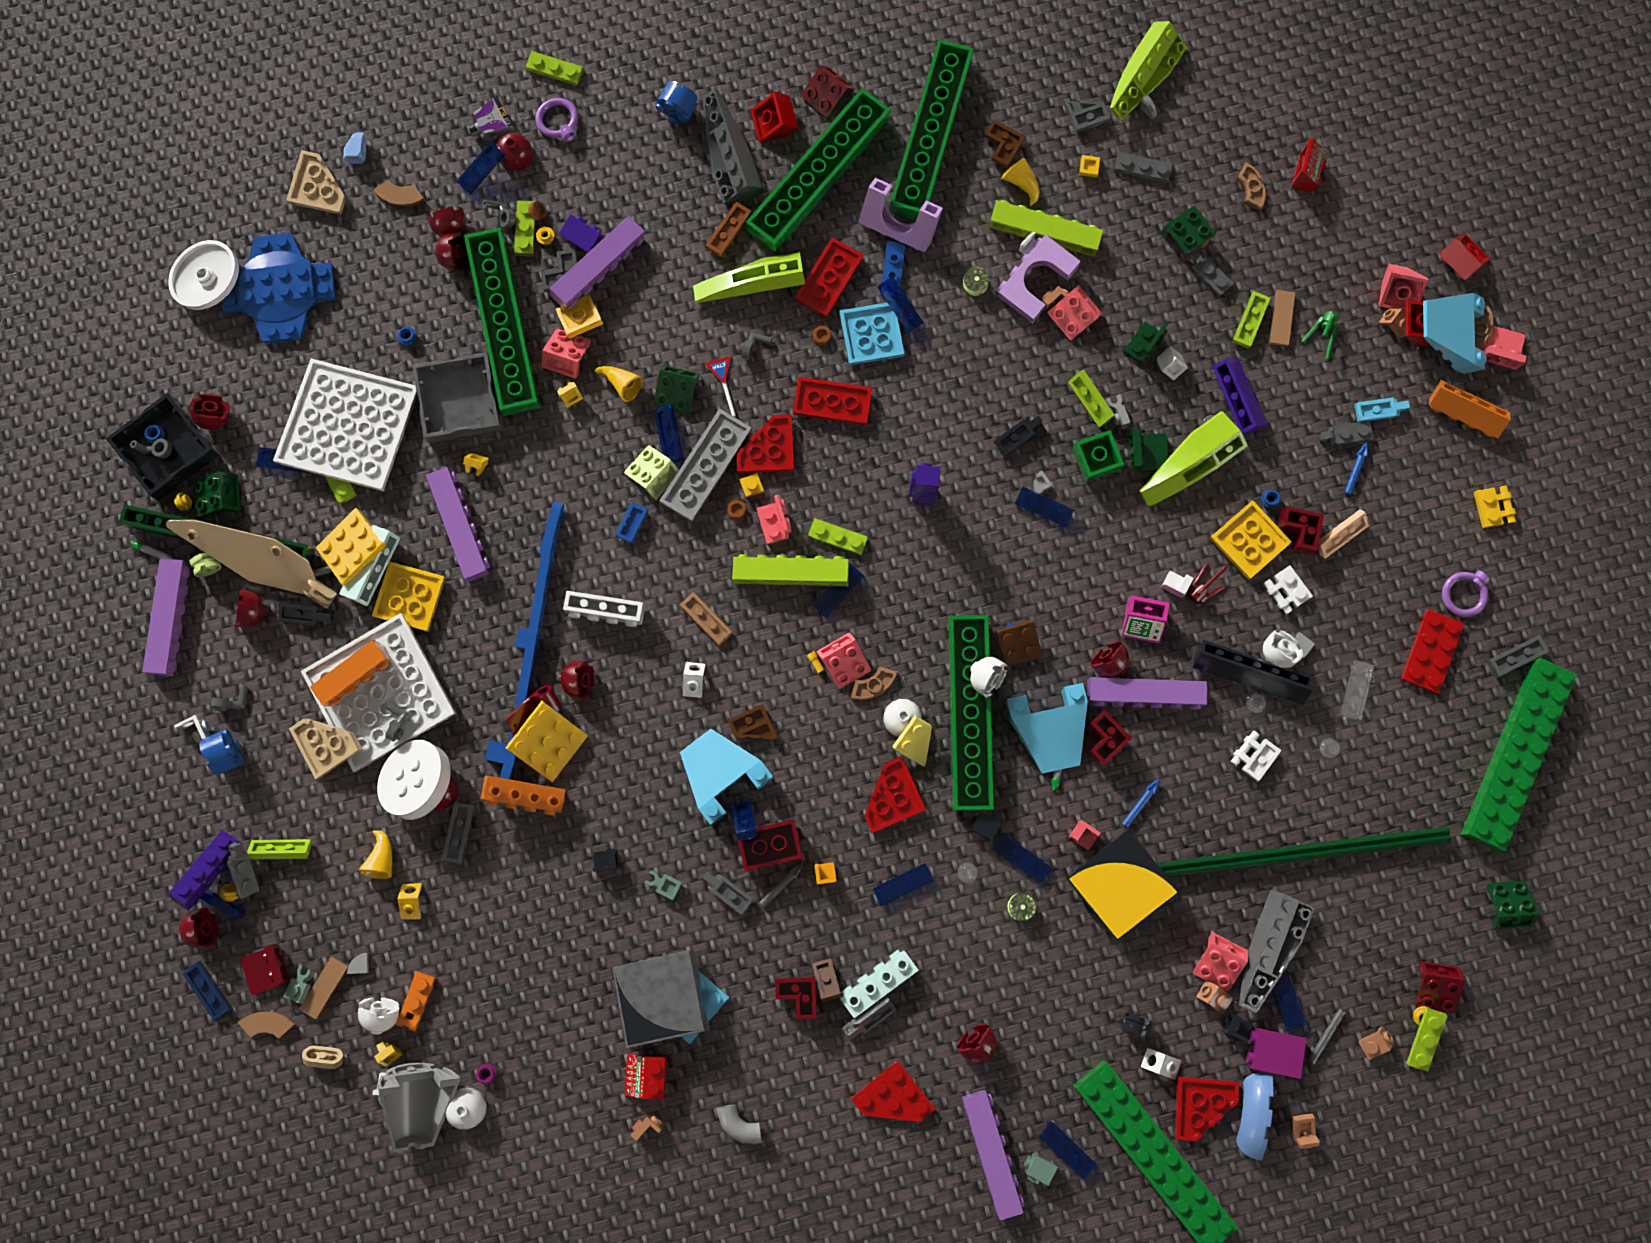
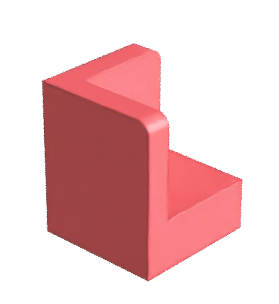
(1084, 835)

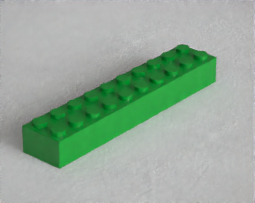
(931, 129)
(818, 170)
(502, 322)
(969, 716)
(1518, 755)
(1154, 1155)

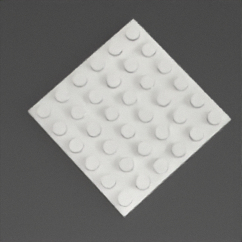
(346, 424)
(405, 683)

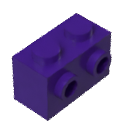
(580, 233)

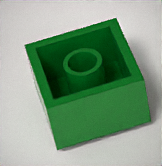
(1097, 456)

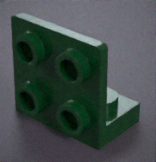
(1189, 230)
(1145, 342)
(675, 388)
(1147, 451)
(217, 493)
(1513, 905)

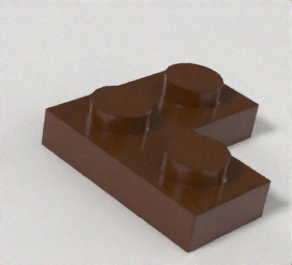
(1008, 141)

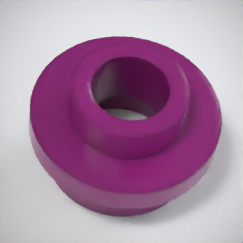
(480, 1076)

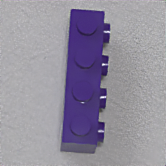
(1239, 395)
(924, 484)
(203, 871)

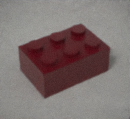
(771, 846)

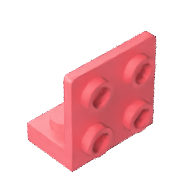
(1074, 312)
(1505, 348)
(564, 354)
(773, 523)
(844, 660)
(1221, 962)

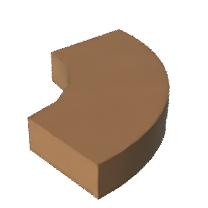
(1253, 186)
(398, 195)
(1483, 328)
(875, 685)
(266, 1022)

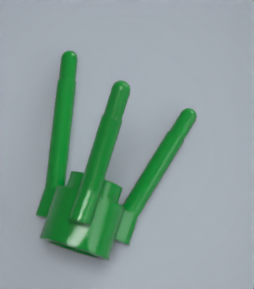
(1328, 323)

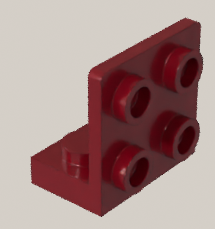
(826, 90)
(265, 969)
(1440, 987)

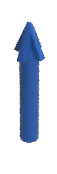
(1361, 455)
(1151, 789)

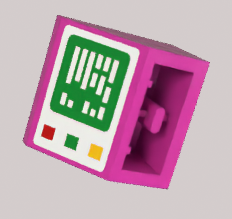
(1145, 619)

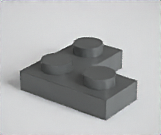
(566, 261)

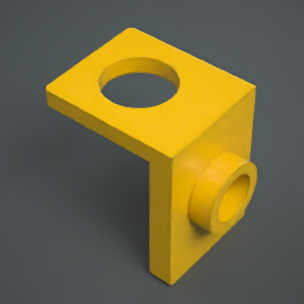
(409, 903)

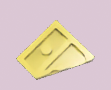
(915, 740)

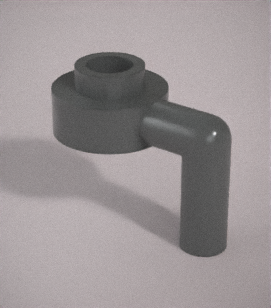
(506, 217)
(746, 348)
(160, 448)
(224, 704)
(396, 730)

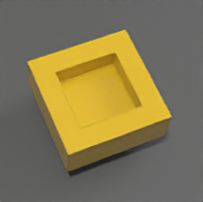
(1089, 166)
(751, 485)

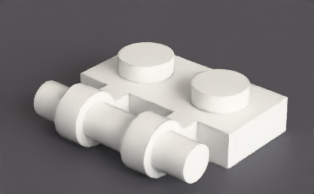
(1292, 586)
(1260, 760)

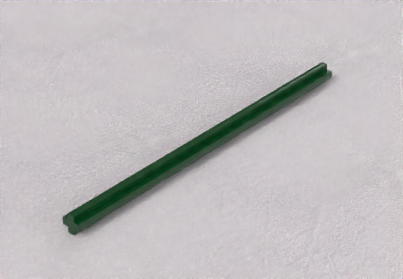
(1306, 852)

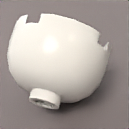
(1282, 650)
(987, 674)
(899, 714)
(378, 1015)
(466, 1109)

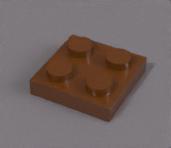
(1019, 643)

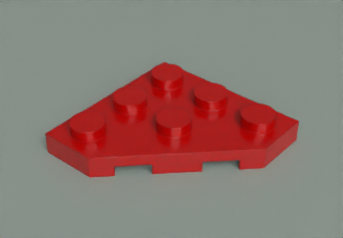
(769, 448)
(893, 797)
(893, 1096)
(1202, 1104)

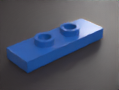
(893, 261)

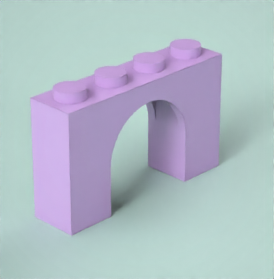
(877, 217)
(1045, 253)

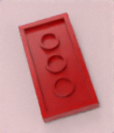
(829, 277)
(832, 400)
(1432, 651)

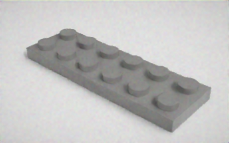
(705, 465)

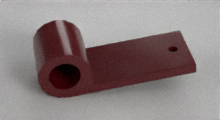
(522, 712)

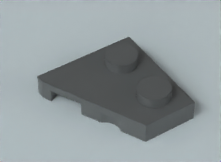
(1086, 114)

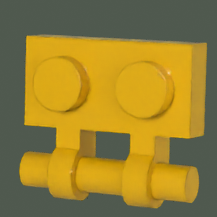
(1489, 507)

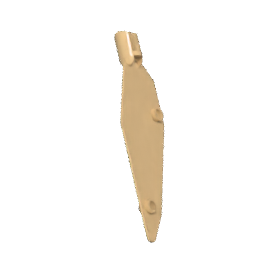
(255, 558)

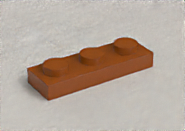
(728, 229)

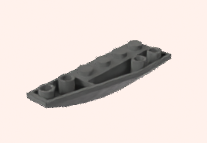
(728, 151)
(1273, 946)

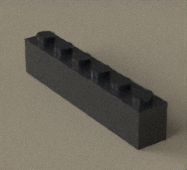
(1253, 672)

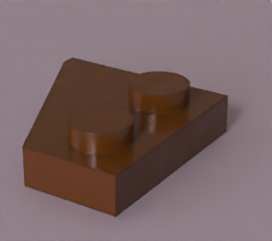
(752, 725)

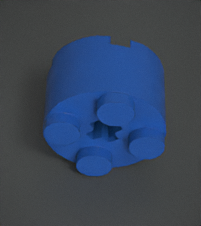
(677, 102)
(221, 752)

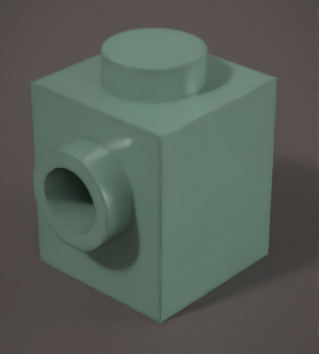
(1039, 1169)

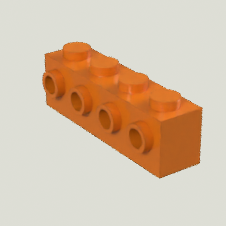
(1469, 409)
(350, 674)
(523, 794)

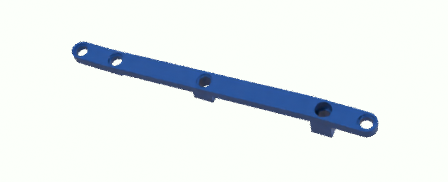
(529, 638)

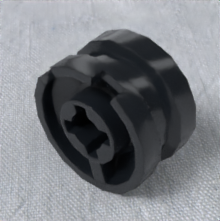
(1136, 1024)

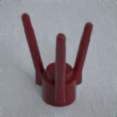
(1199, 592)

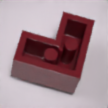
(1306, 526)
(1111, 738)
(801, 989)

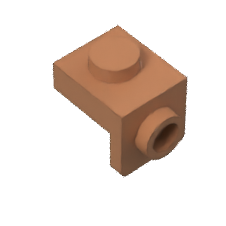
(1051, 298)
(1396, 321)
(1215, 997)
(1376, 1043)
(640, 1127)
(1305, 1131)

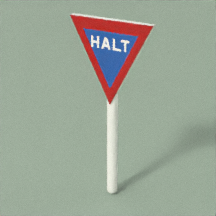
(720, 369)

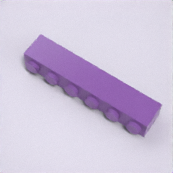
(597, 263)
(457, 524)
(166, 617)
(1147, 692)
(992, 1154)

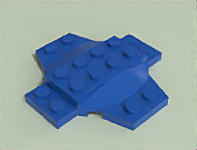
(279, 288)

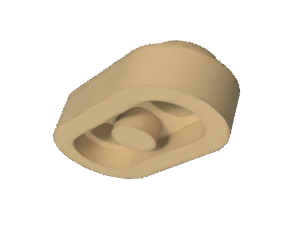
(324, 1057)

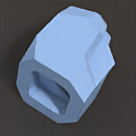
(355, 149)

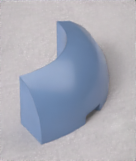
(1255, 1114)

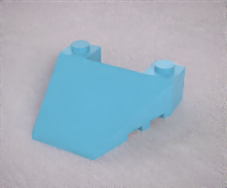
(1452, 330)
(1055, 734)
(714, 766)

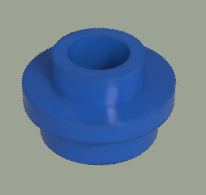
(403, 332)
(150, 430)
(1270, 493)

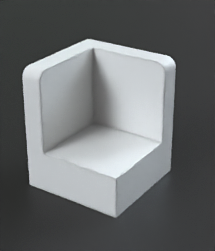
(1172, 363)
(1177, 584)

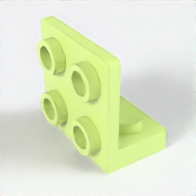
(652, 471)

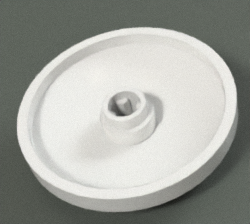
(203, 275)

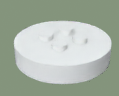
(414, 779)

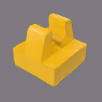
(570, 394)
(476, 461)
(387, 1053)

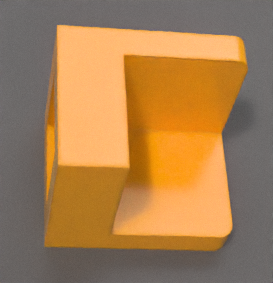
(825, 873)

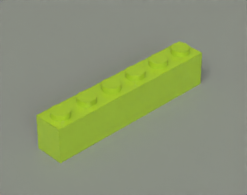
(1066, 233)
(790, 571)

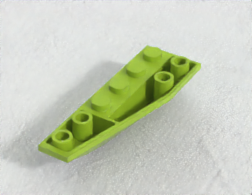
(1148, 67)
(755, 277)
(1195, 458)

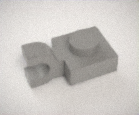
(1121, 417)

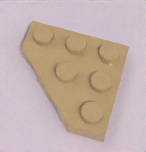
(315, 186)
(324, 745)

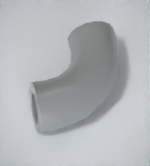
(736, 1127)

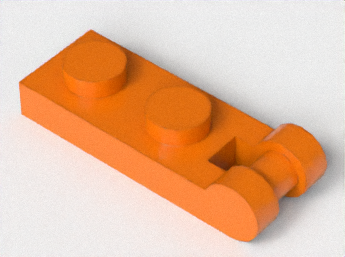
(416, 1000)

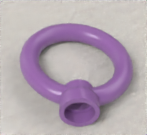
(566, 131)
(1479, 580)

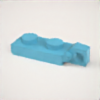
(1380, 409)

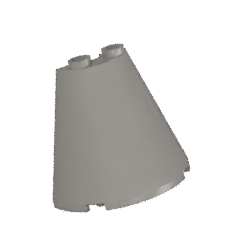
(416, 1103)

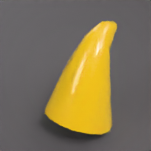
(1022, 176)
(625, 382)
(380, 860)

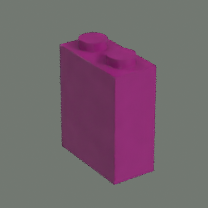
(1276, 1052)

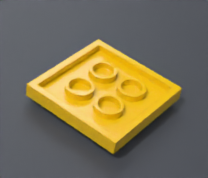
(1250, 540)
(351, 547)
(410, 593)
(546, 741)

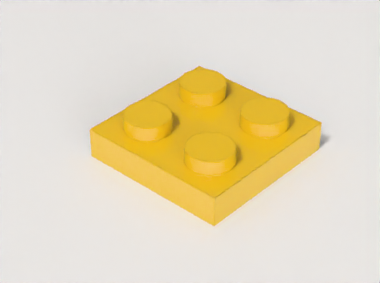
(580, 317)

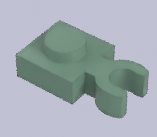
(666, 886)
(298, 988)

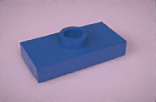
(632, 523)

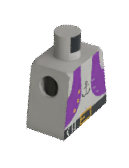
(491, 121)

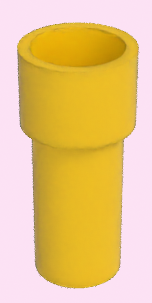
(815, 661)

